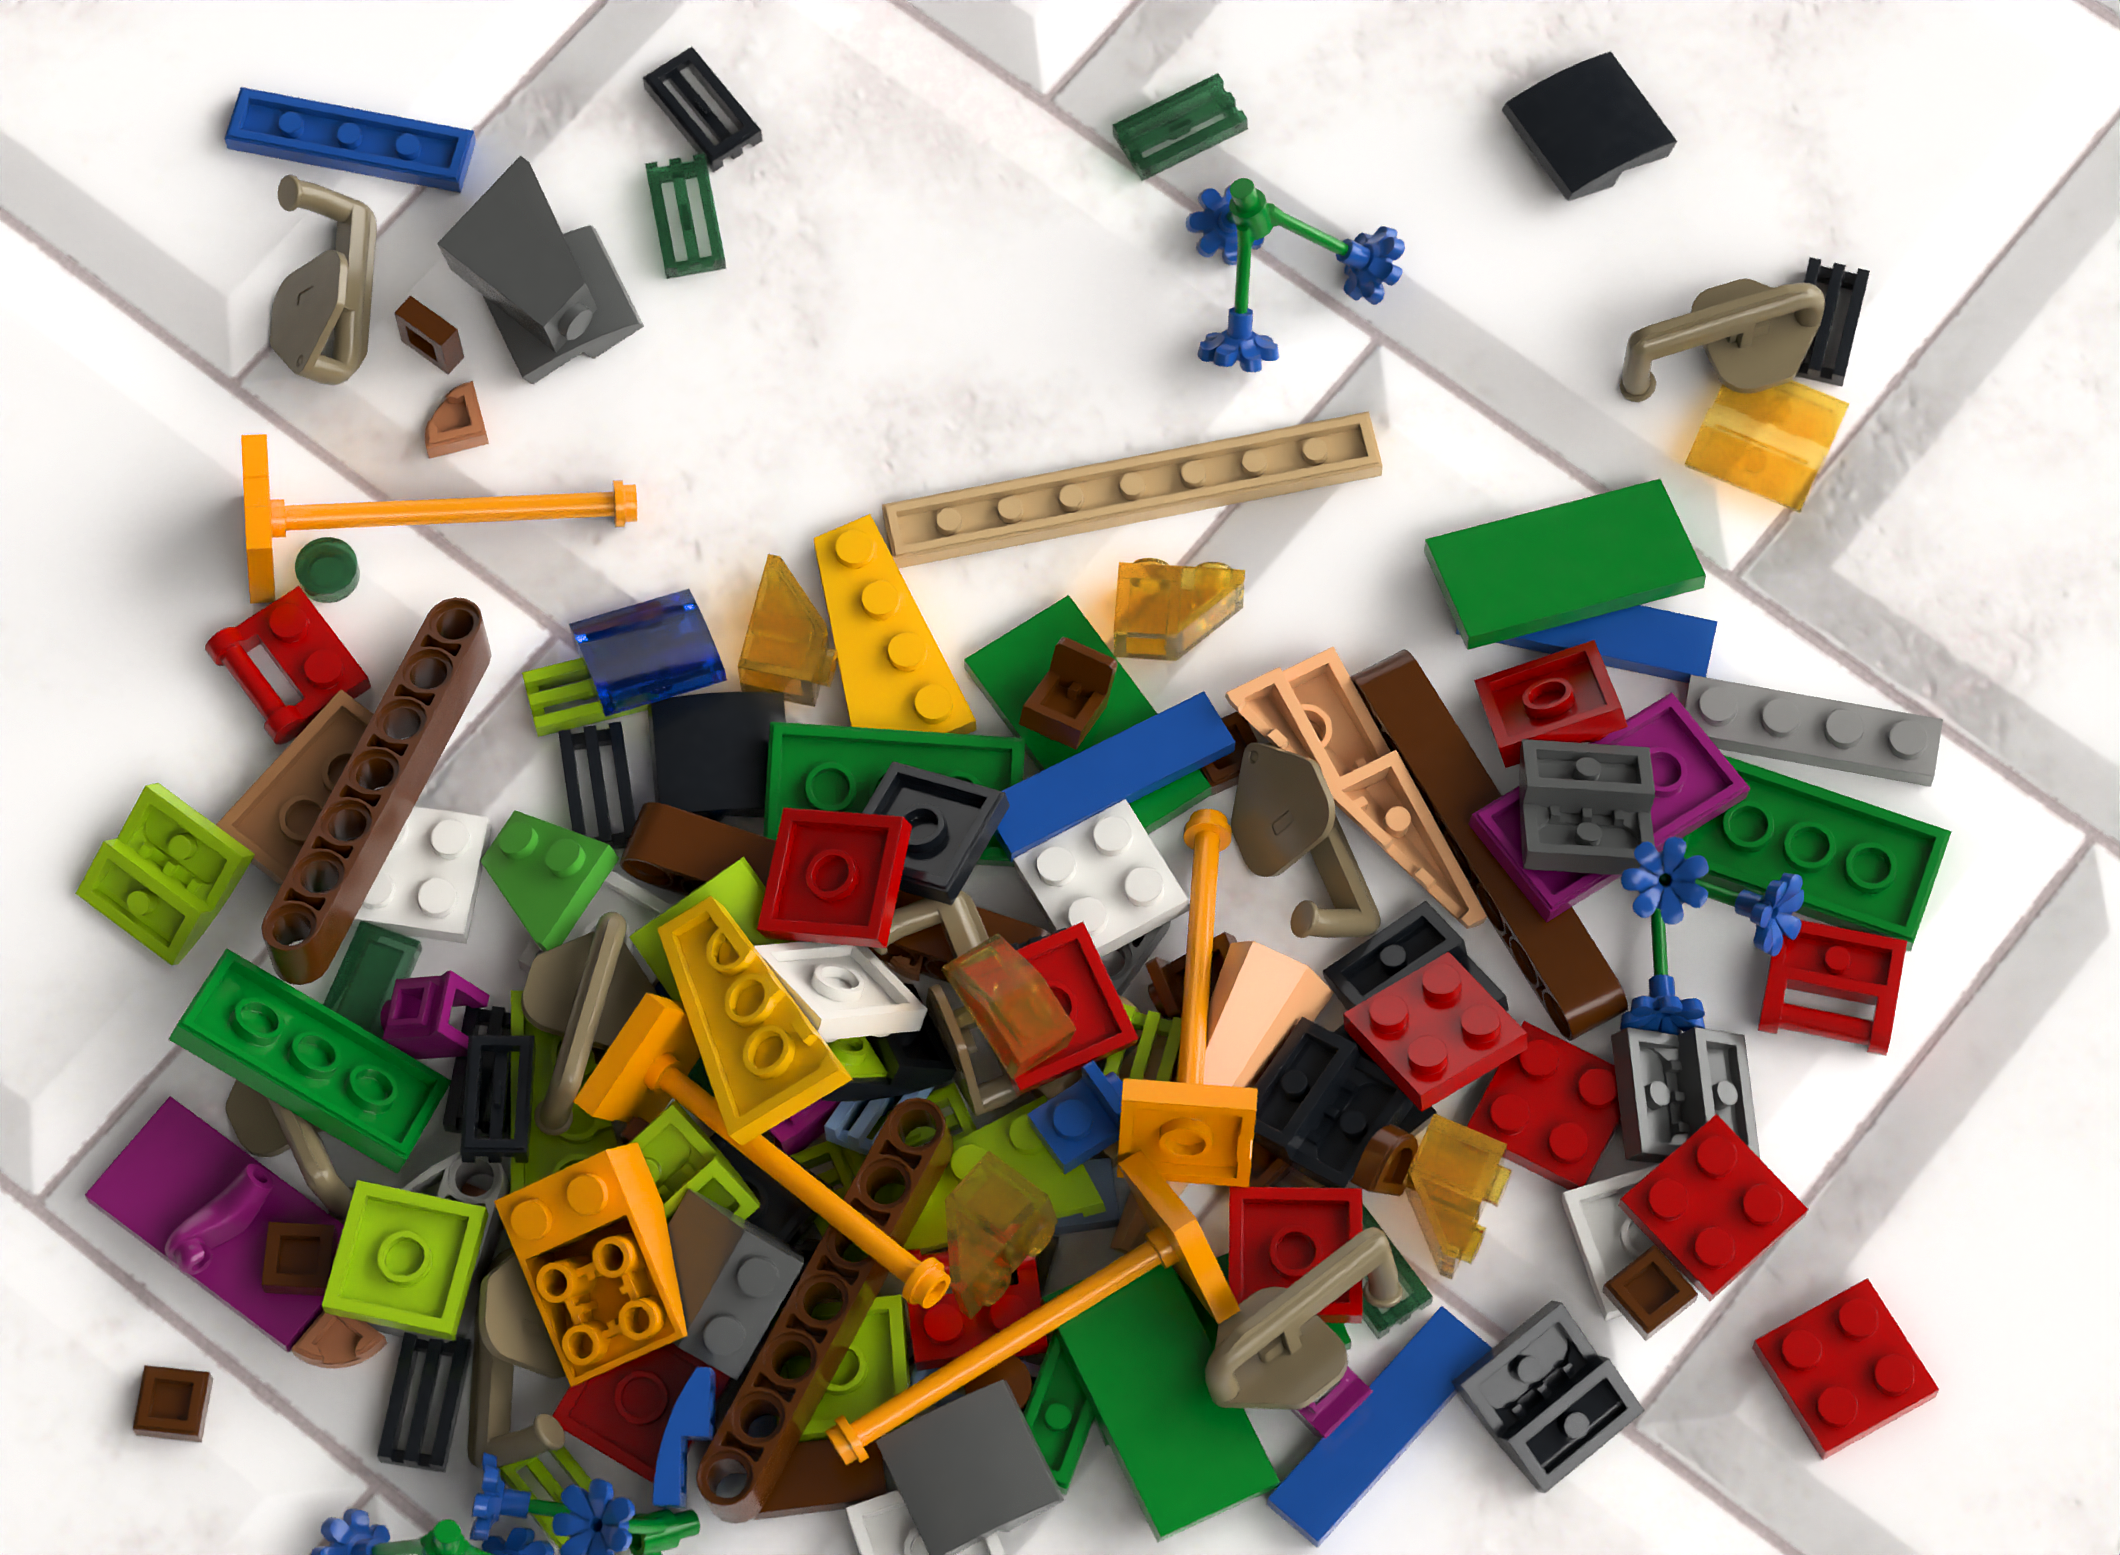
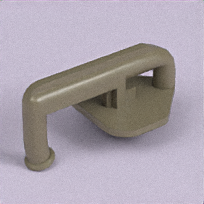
(328, 290)
(1747, 330)
(1281, 816)
(963, 932)
(586, 997)
(270, 1129)
(506, 1335)
(1277, 1345)

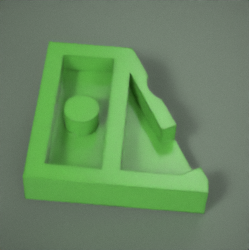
(547, 874)

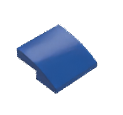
(690, 1420)

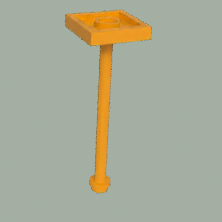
(272, 519)
(651, 1067)
(1187, 1126)
(1172, 1241)

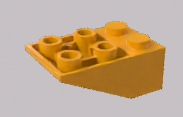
(598, 1260)

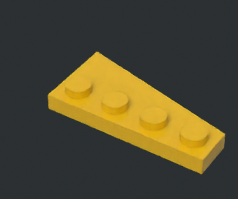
(884, 647)
(747, 1026)

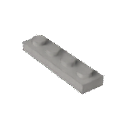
(1816, 730)

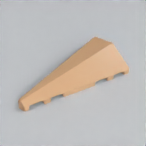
(1322, 717)
(1249, 1020)

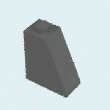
(520, 259)

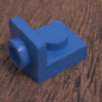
(1080, 1118)

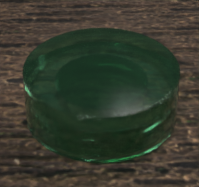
(327, 569)

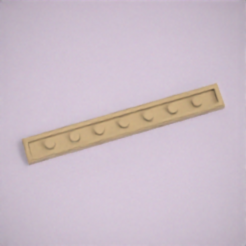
(1132, 490)

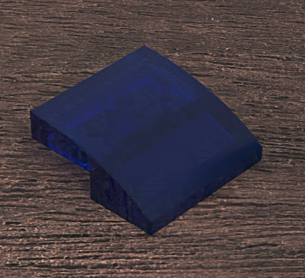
(647, 652)

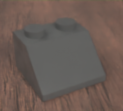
(727, 1281)

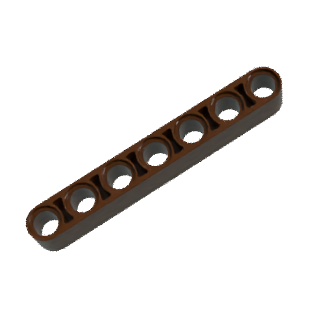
(451, 660)
(687, 850)
(1553, 956)
(829, 1339)

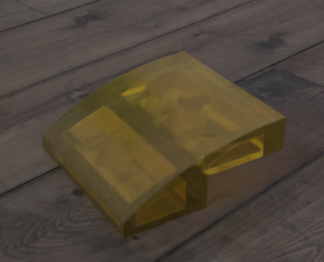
(1769, 441)

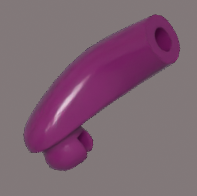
(219, 1220)

